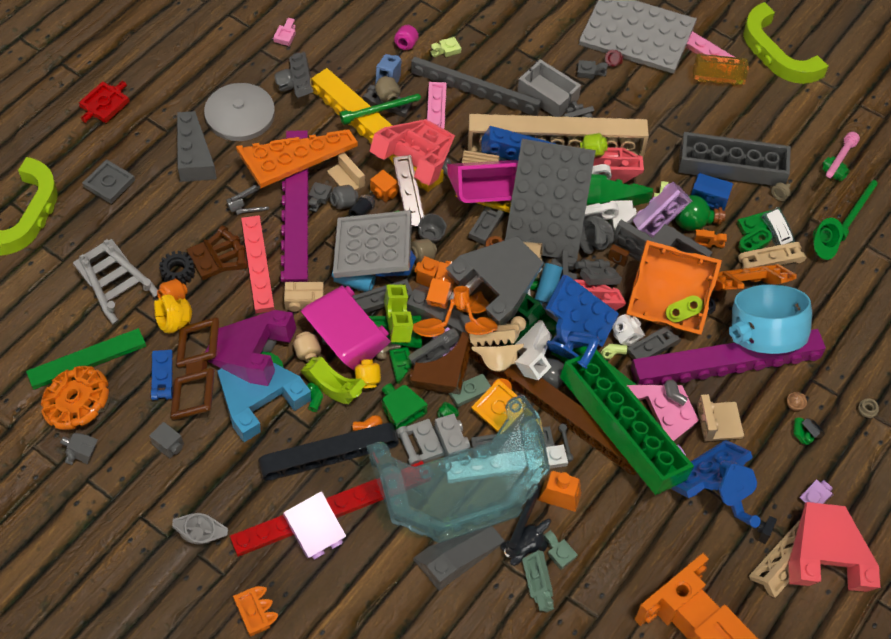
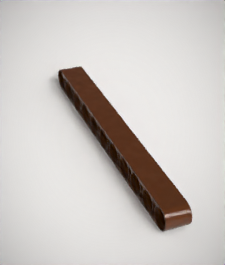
(561, 409)

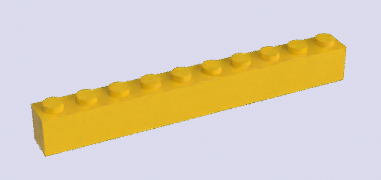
(342, 98)

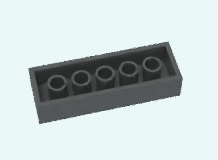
(734, 159)

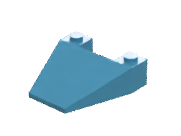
(245, 397)

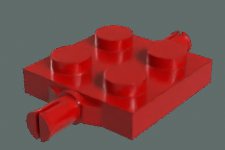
(104, 102)

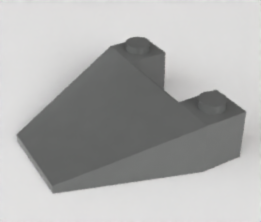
(505, 268)

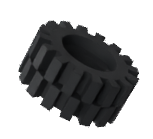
(175, 260)

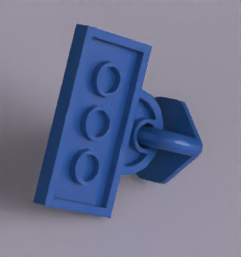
(581, 321)
(723, 471)

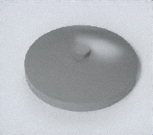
(239, 112)

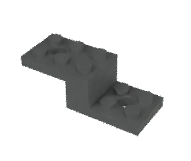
(634, 240)

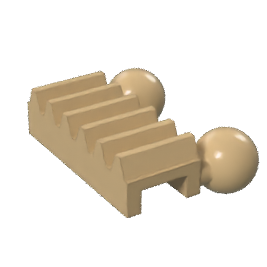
(504, 333)

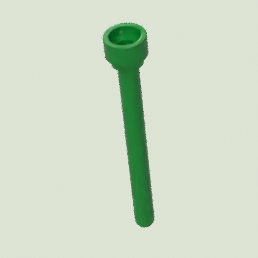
(348, 116)
(858, 206)

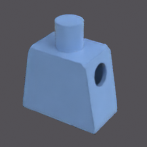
(390, 67)

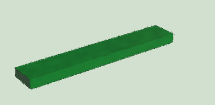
(89, 356)

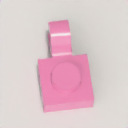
(285, 34)

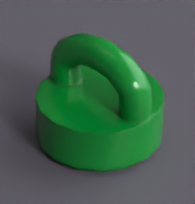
(447, 409)

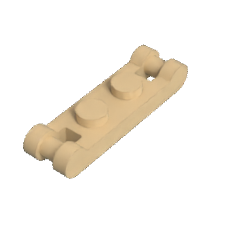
(773, 255)

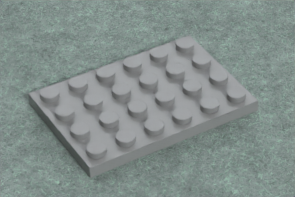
(639, 32)

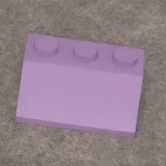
(662, 209)

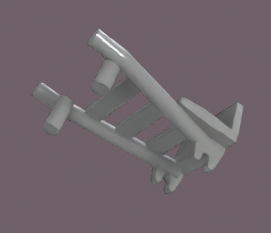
(83, 265)

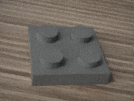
(108, 181)

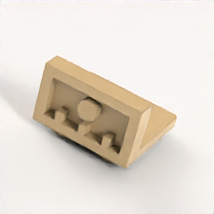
(719, 420)

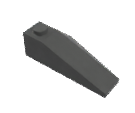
(418, 307)
(453, 557)

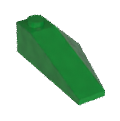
(605, 190)

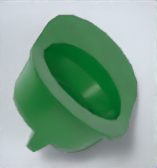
(827, 238)

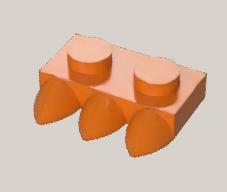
(253, 610)

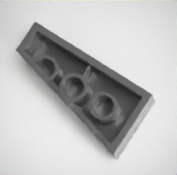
(193, 153)

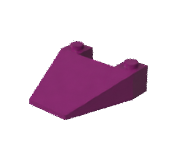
(242, 343)

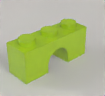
(398, 319)

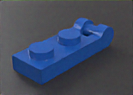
(162, 374)

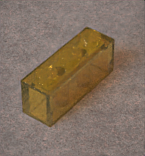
(720, 69)

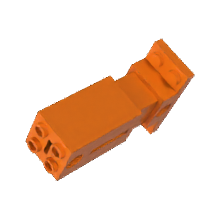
(691, 609)

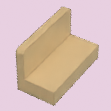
(347, 173)

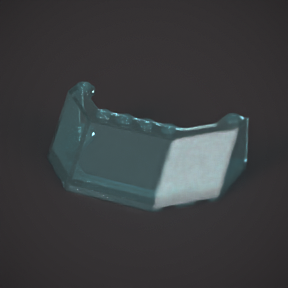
(470, 486)

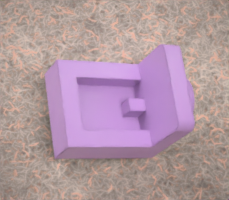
(818, 492)

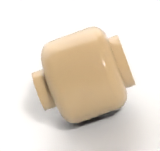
(306, 346)

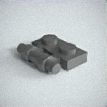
(598, 272)

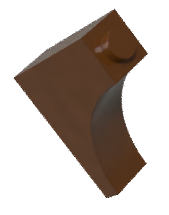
(444, 373)

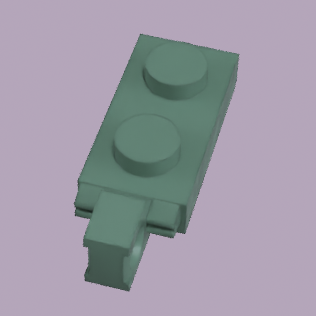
(539, 580)

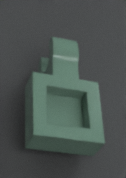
(561, 552)

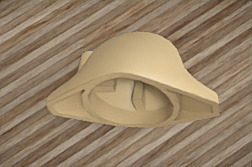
(499, 357)

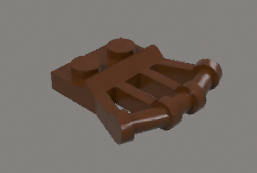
(206, 258)

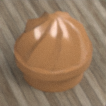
(796, 401)

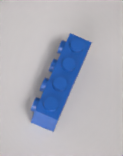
(504, 143)

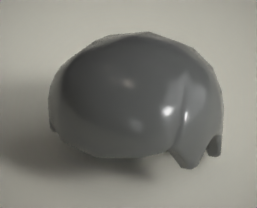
(432, 227)
(553, 374)

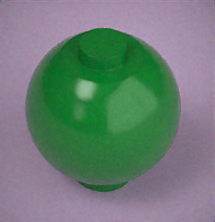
(695, 214)

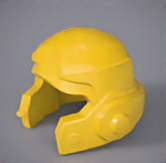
(172, 314)

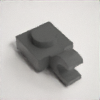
(588, 69)
(319, 194)

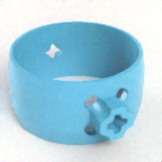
(775, 318)

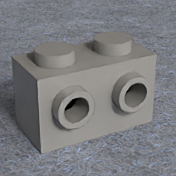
(450, 435)

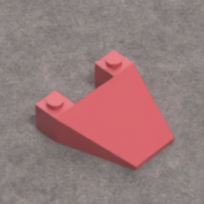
(420, 139)
(831, 538)

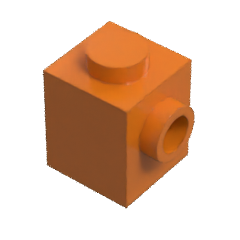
(384, 186)
(426, 271)

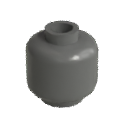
(343, 197)

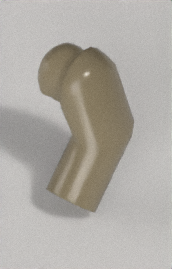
(382, 354)

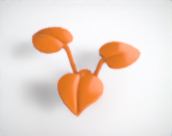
(463, 303)

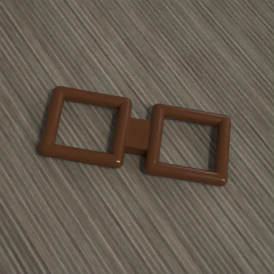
(195, 369)

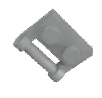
(426, 441)

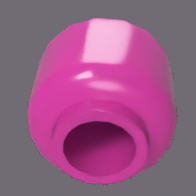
(406, 37)

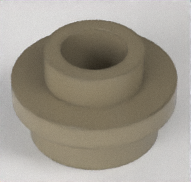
(871, 404)

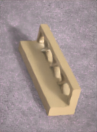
(778, 572)

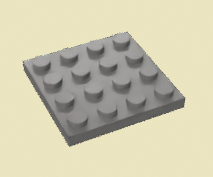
(373, 244)

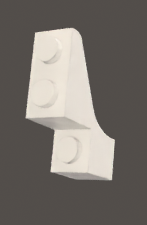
(532, 359)

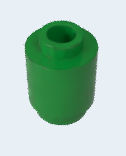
(842, 171)

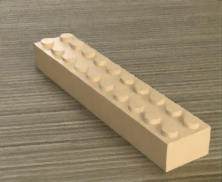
(567, 131)

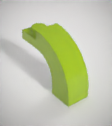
(330, 382)

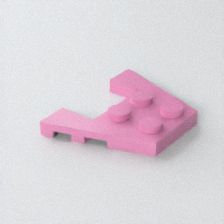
(670, 415)

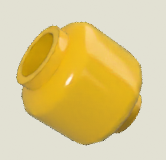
(368, 372)

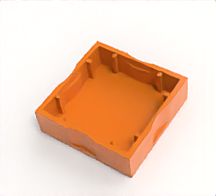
(668, 277)

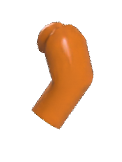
(370, 422)

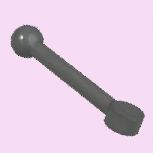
(562, 428)

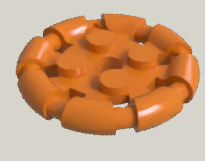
(61, 392)

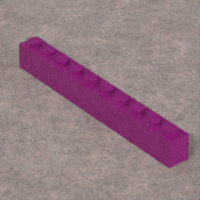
(296, 223)
(718, 361)

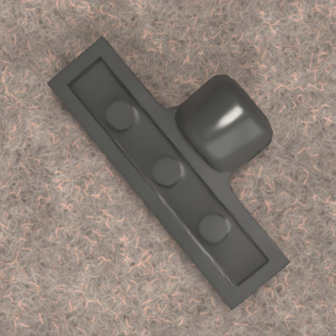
(296, 77)

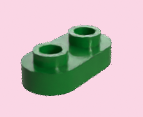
(753, 242)

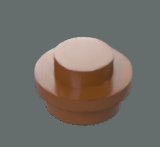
(719, 216)

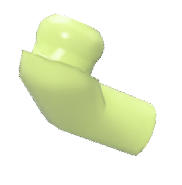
(613, 349)

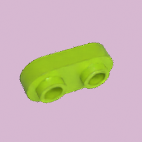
(684, 309)

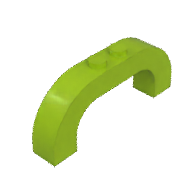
(772, 56)
(37, 212)

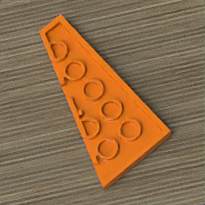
(288, 156)

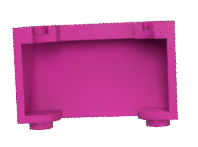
(346, 326)

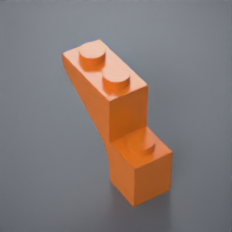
(441, 287)

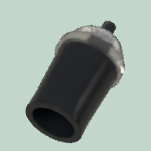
(364, 205)

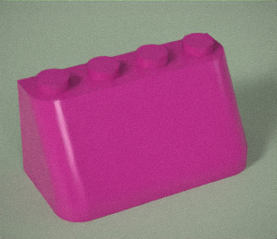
(483, 180)

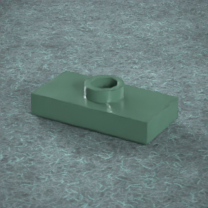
(471, 390)

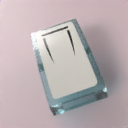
(778, 226)

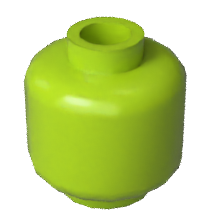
(595, 142)

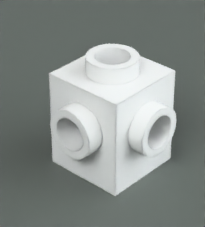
(627, 330)

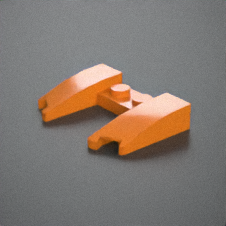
(769, 274)

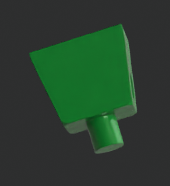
(402, 405)

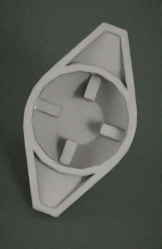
(199, 528)

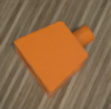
(561, 490)

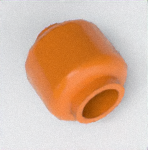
(174, 288)

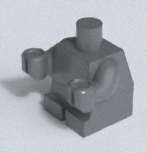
(79, 447)

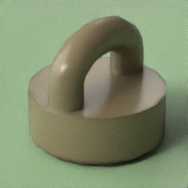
(781, 191)

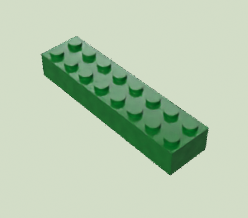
(627, 423)

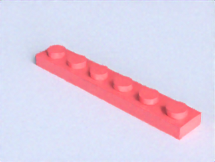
(257, 264)

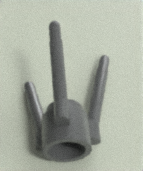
(236, 203)

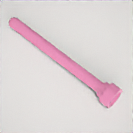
(850, 140)

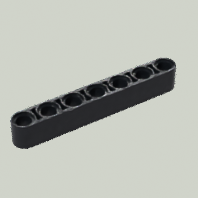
(325, 451)

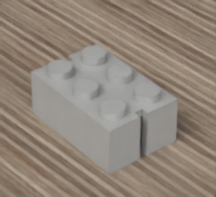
(550, 87)

